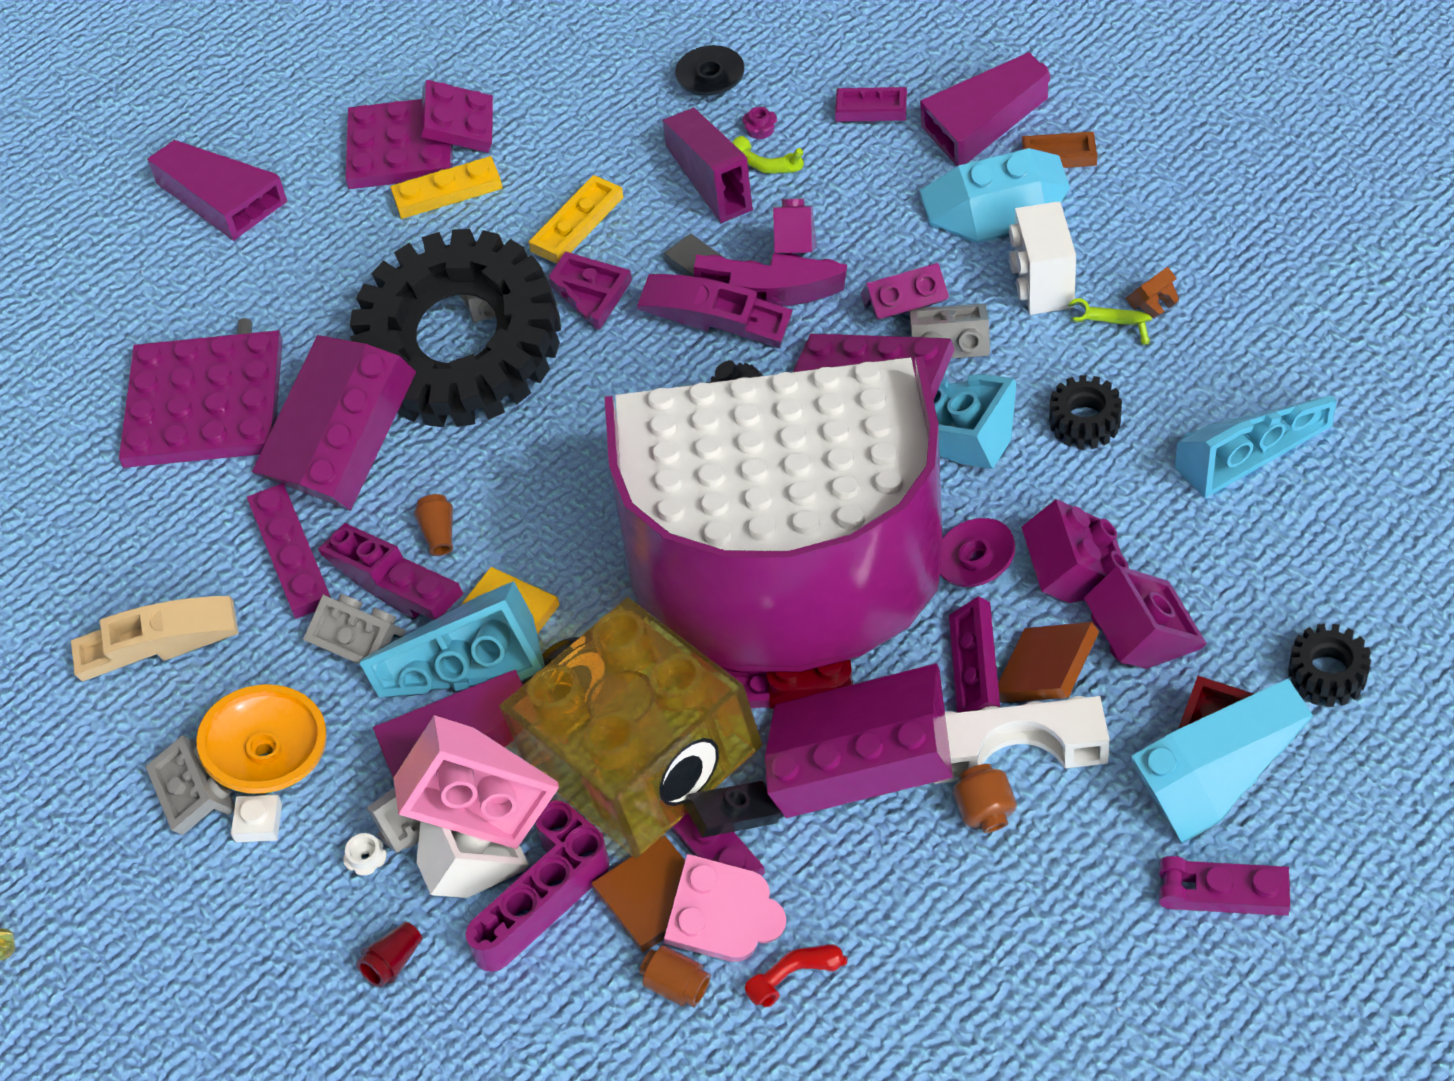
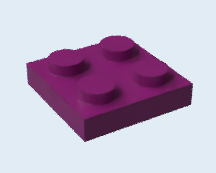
(457, 116)

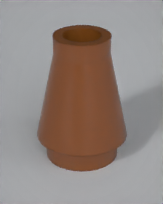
(435, 520)

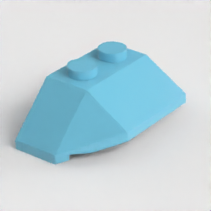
(981, 196)

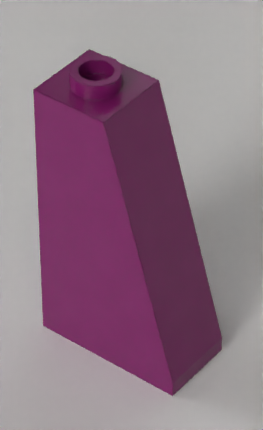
(985, 107)
(710, 163)
(217, 187)
(472, 707)

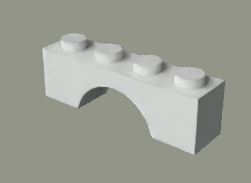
(1068, 729)

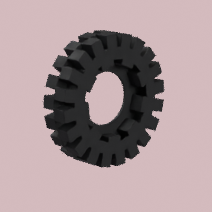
(483, 269)

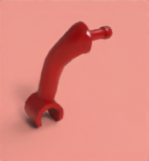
(825, 957)

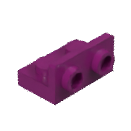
(905, 291)

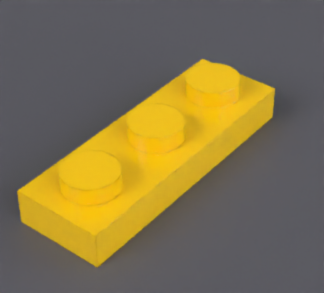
(446, 187)
(576, 219)

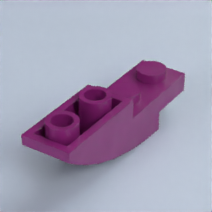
(784, 283)
(715, 304)
(389, 576)

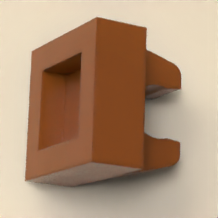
(1156, 288)

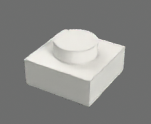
(256, 818)

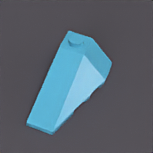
(975, 419)

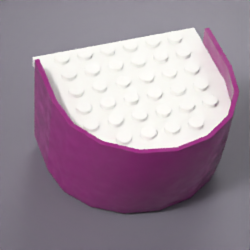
(782, 510)

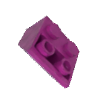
(1071, 550)

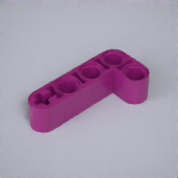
(496, 932)

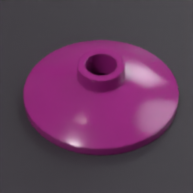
(976, 552)

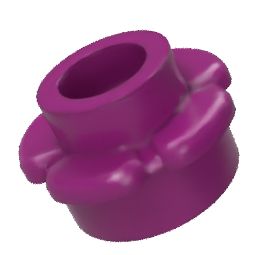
(759, 122)

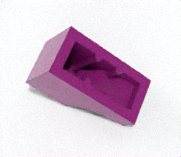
(794, 227)

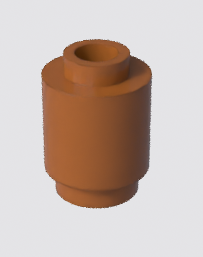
(674, 976)

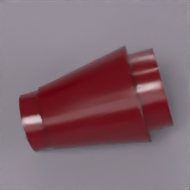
(388, 955)

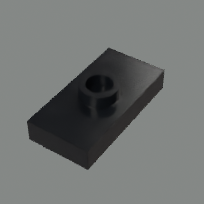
(732, 809)

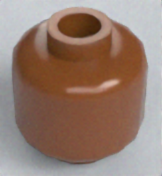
(984, 798)

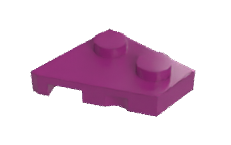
(589, 286)

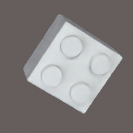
(1043, 258)

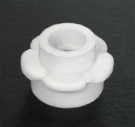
(361, 845)

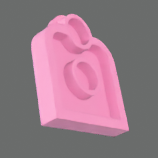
(722, 911)

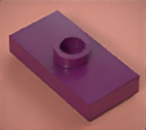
(871, 104)

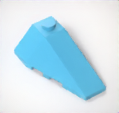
(1245, 443)
(460, 648)
(1214, 760)

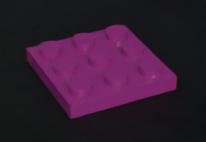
(388, 145)

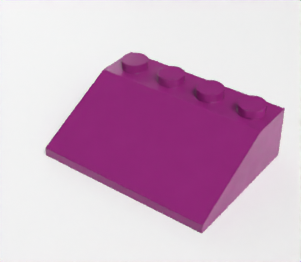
(335, 420)
(858, 742)

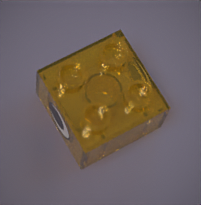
(632, 725)

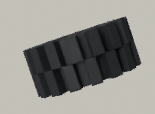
(1085, 429)
(1334, 645)

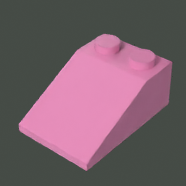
(471, 785)

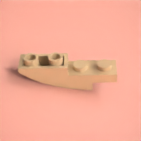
(153, 629)

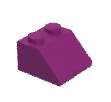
(1142, 618)

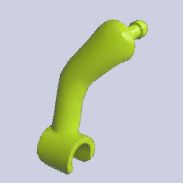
(787, 164)
(1114, 316)

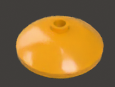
(257, 723)

